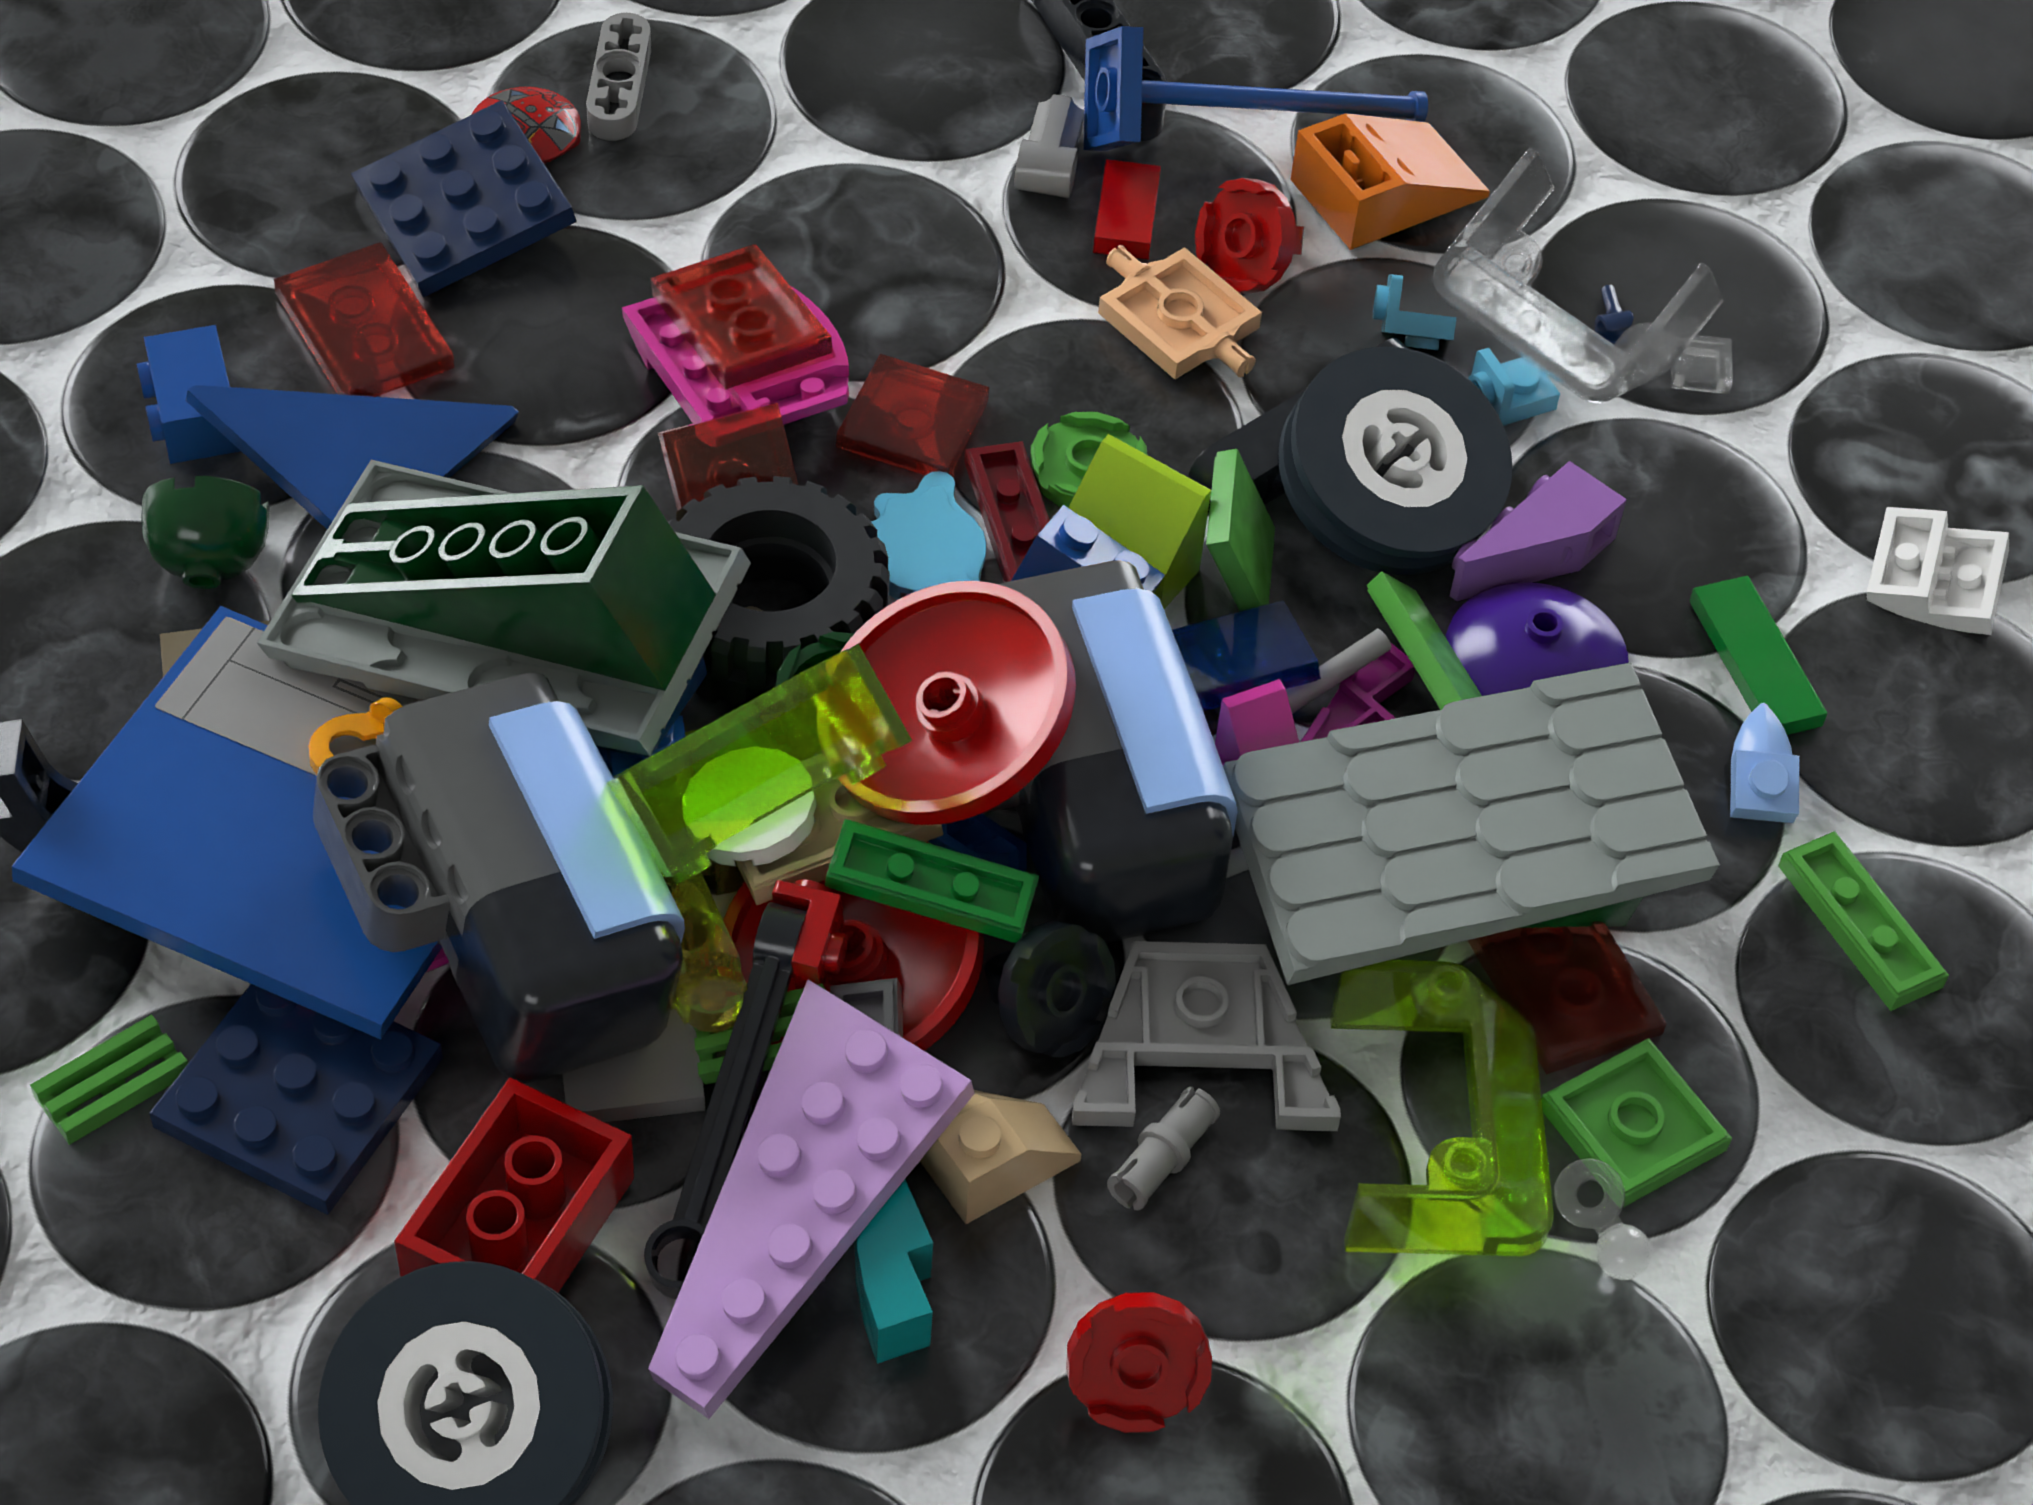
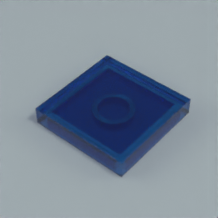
(1246, 652)

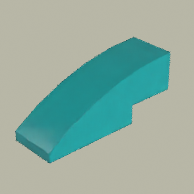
(889, 1264)

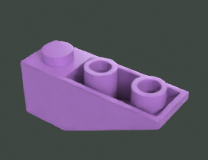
(1545, 536)

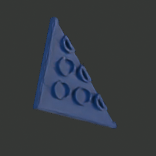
(325, 441)

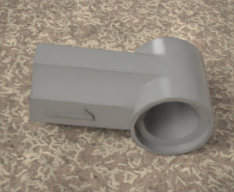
(1050, 154)

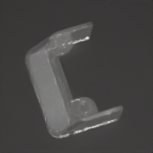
(1489, 280)

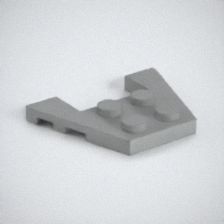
(1203, 1010)

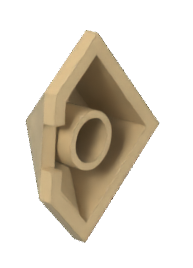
(997, 1152)

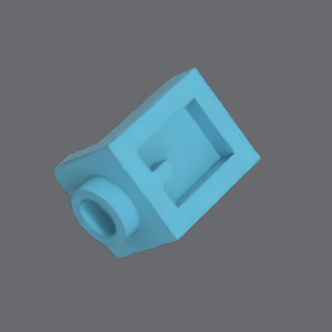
(1513, 387)

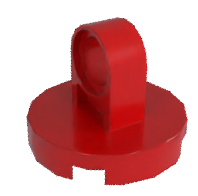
(1248, 234)
(1138, 1361)

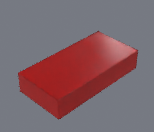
(1127, 208)

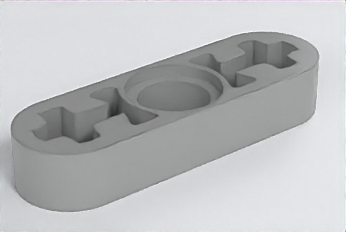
(626, 92)

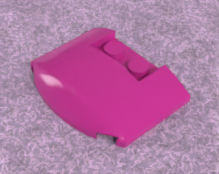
(797, 390)

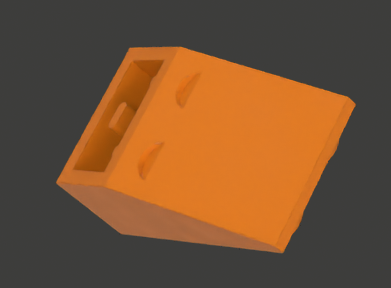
(1380, 175)

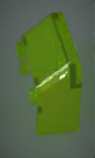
(759, 760)
(1480, 1190)

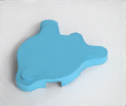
(928, 536)

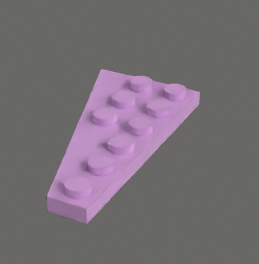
(819, 1159)

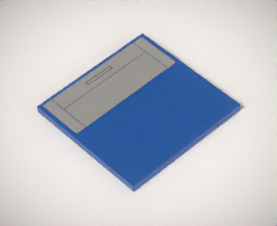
(209, 836)

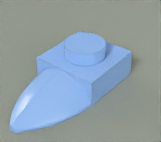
(1764, 770)

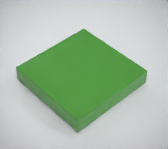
(1240, 532)
(1636, 1119)

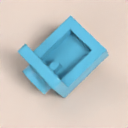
(1419, 329)

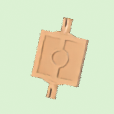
(1179, 312)

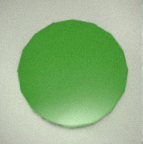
(1067, 448)

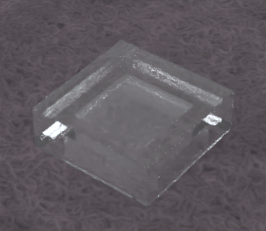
(1704, 366)

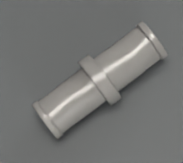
(1163, 1148)

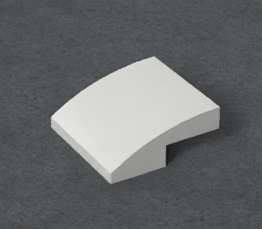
(1938, 571)

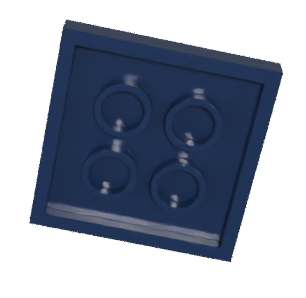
(463, 198)
(295, 1095)

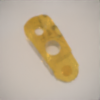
(711, 975)

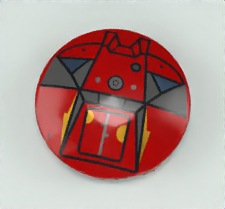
(544, 117)

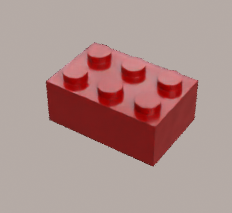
(522, 1190)

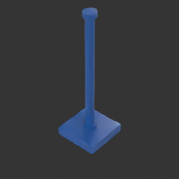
(1117, 92)

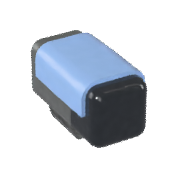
(1135, 802)
(516, 864)

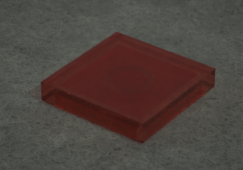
(912, 416)
(725, 451)

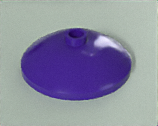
(1531, 634)

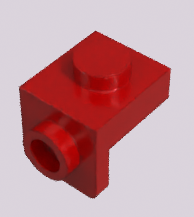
(820, 942)

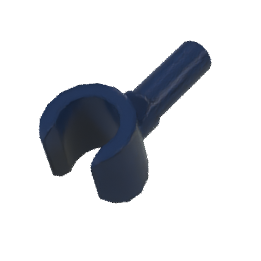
(1616, 321)

